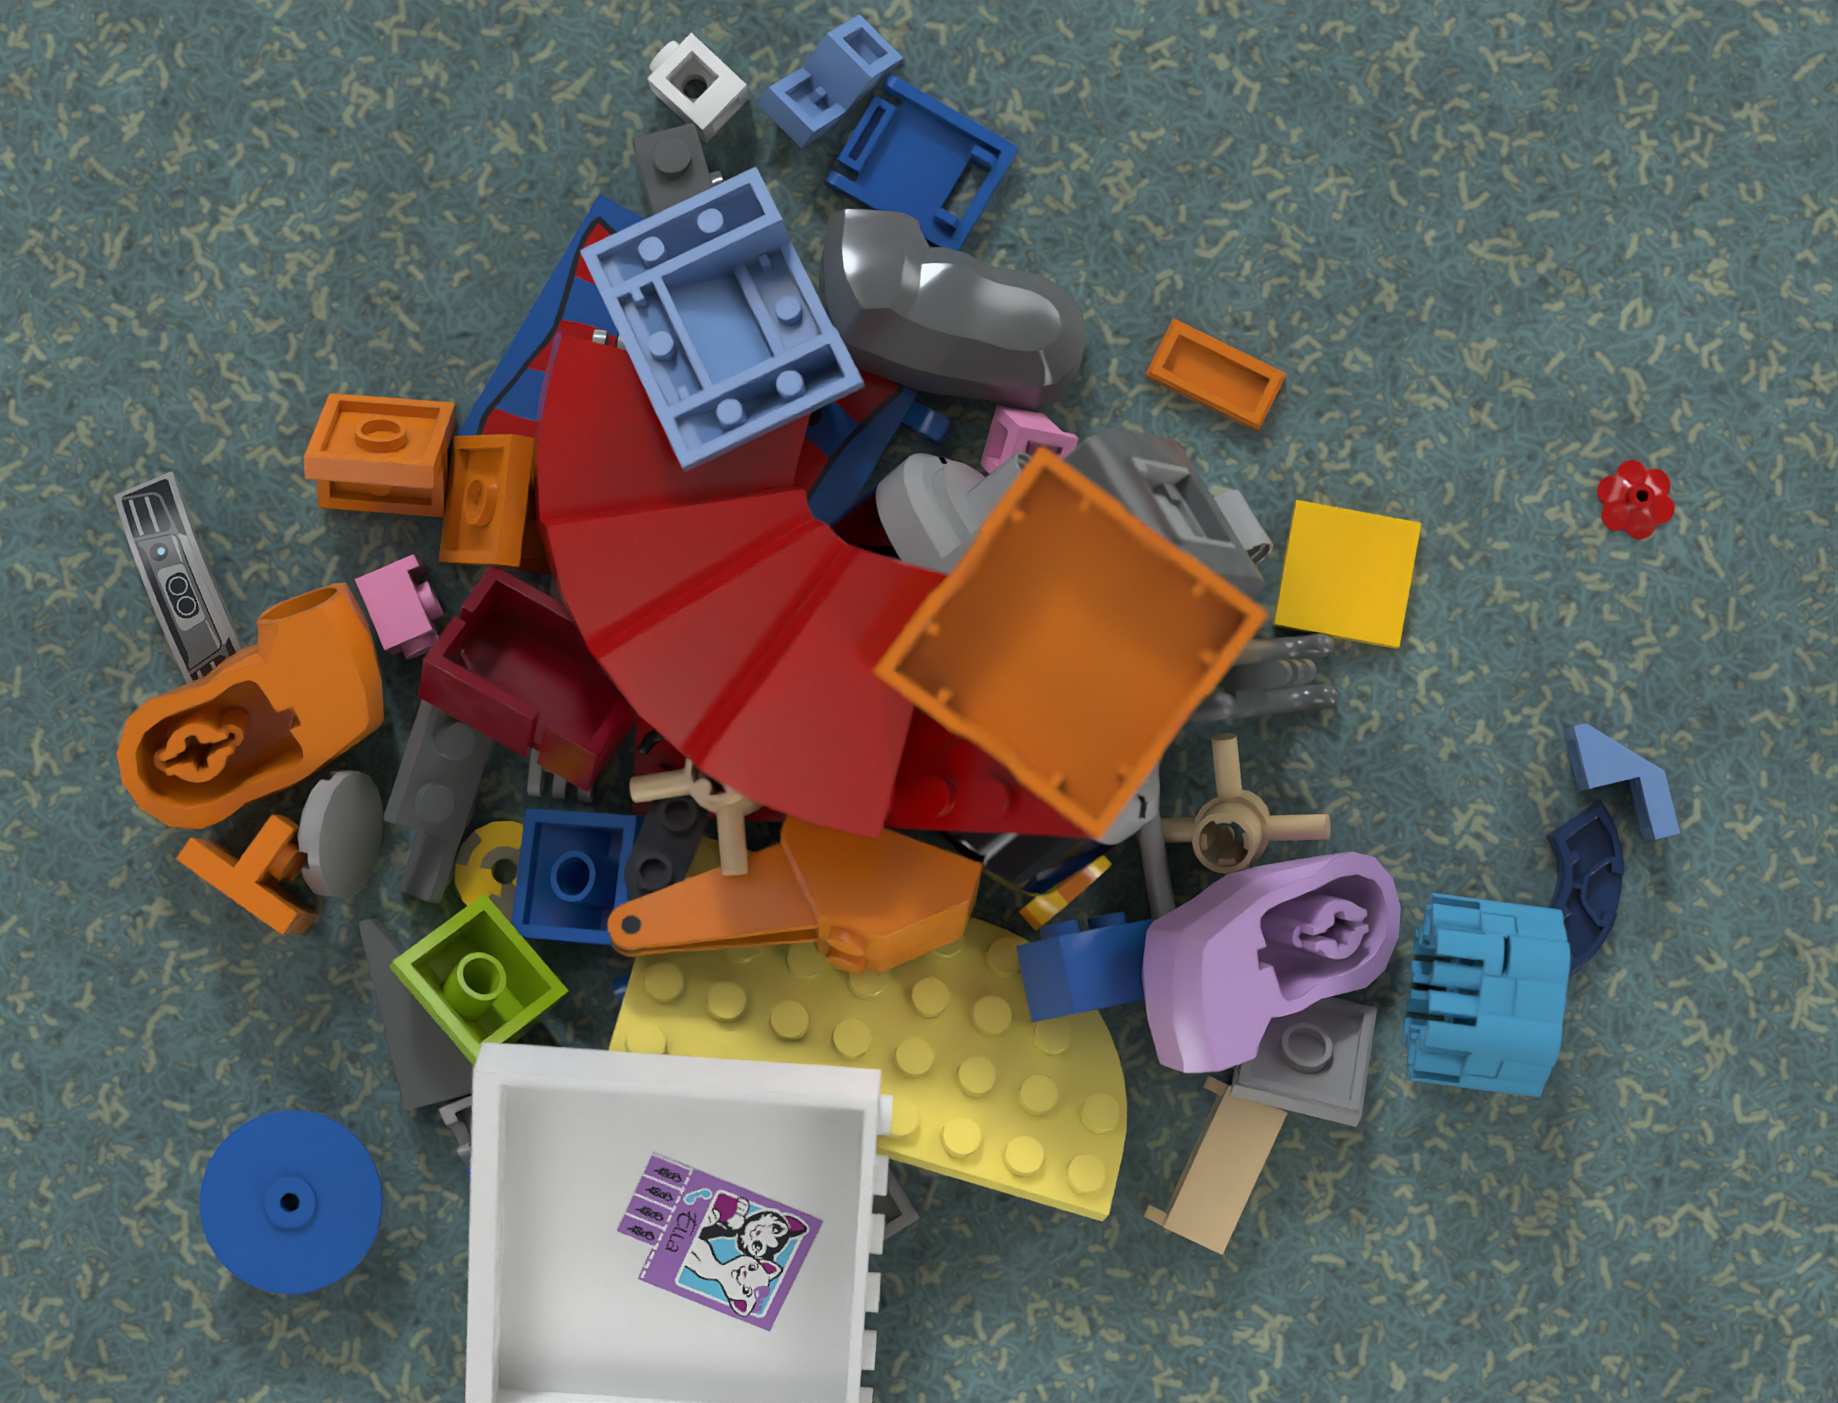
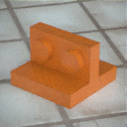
(381, 454)
(492, 505)
(256, 875)

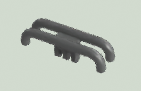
(1270, 665)

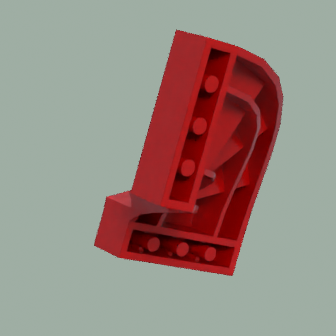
(723, 597)

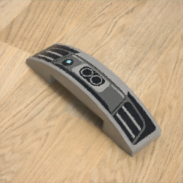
(177, 575)

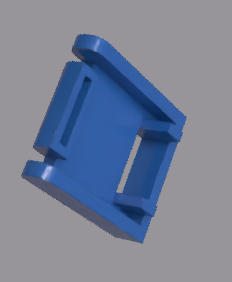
(914, 159)

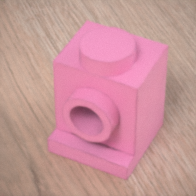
(1024, 432)
(402, 607)

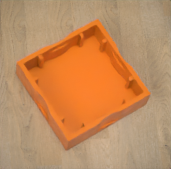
(1071, 642)

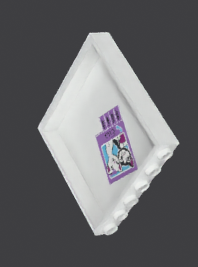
(671, 1228)

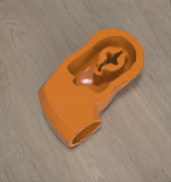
(259, 715)

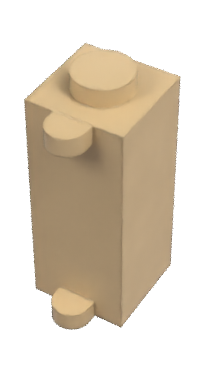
(1220, 1169)

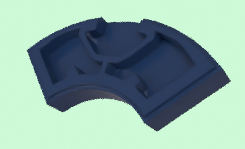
(1587, 880)

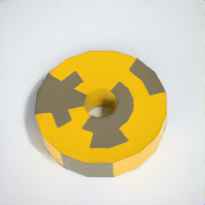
(478, 859)

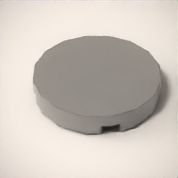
(341, 833)

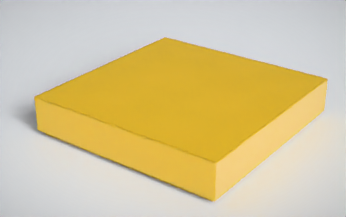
(1346, 574)

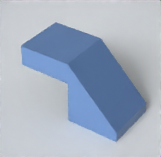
(830, 82)
(1603, 761)

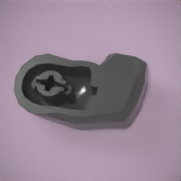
(946, 317)

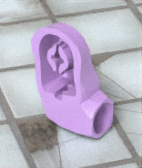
(1263, 950)

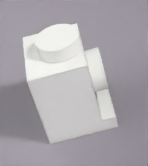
(689, 61)

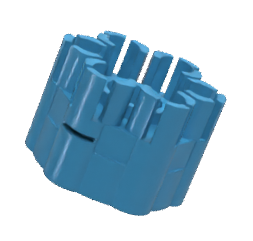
(1499, 998)

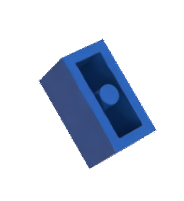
(1084, 969)

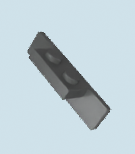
(436, 796)

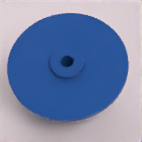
(291, 1202)

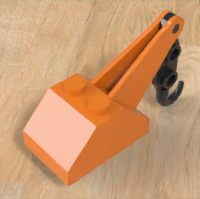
(847, 892)

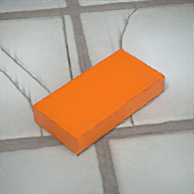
(1215, 375)

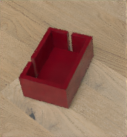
(527, 680)

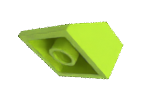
(479, 979)

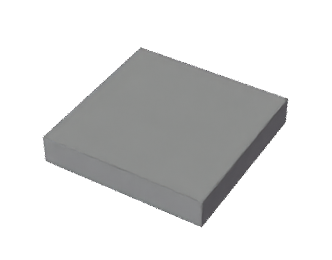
(1312, 1061)

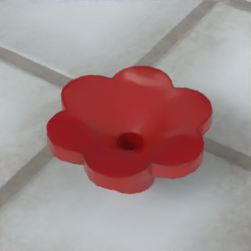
(1622, 507)

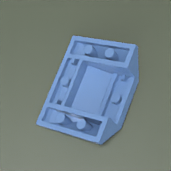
(721, 319)

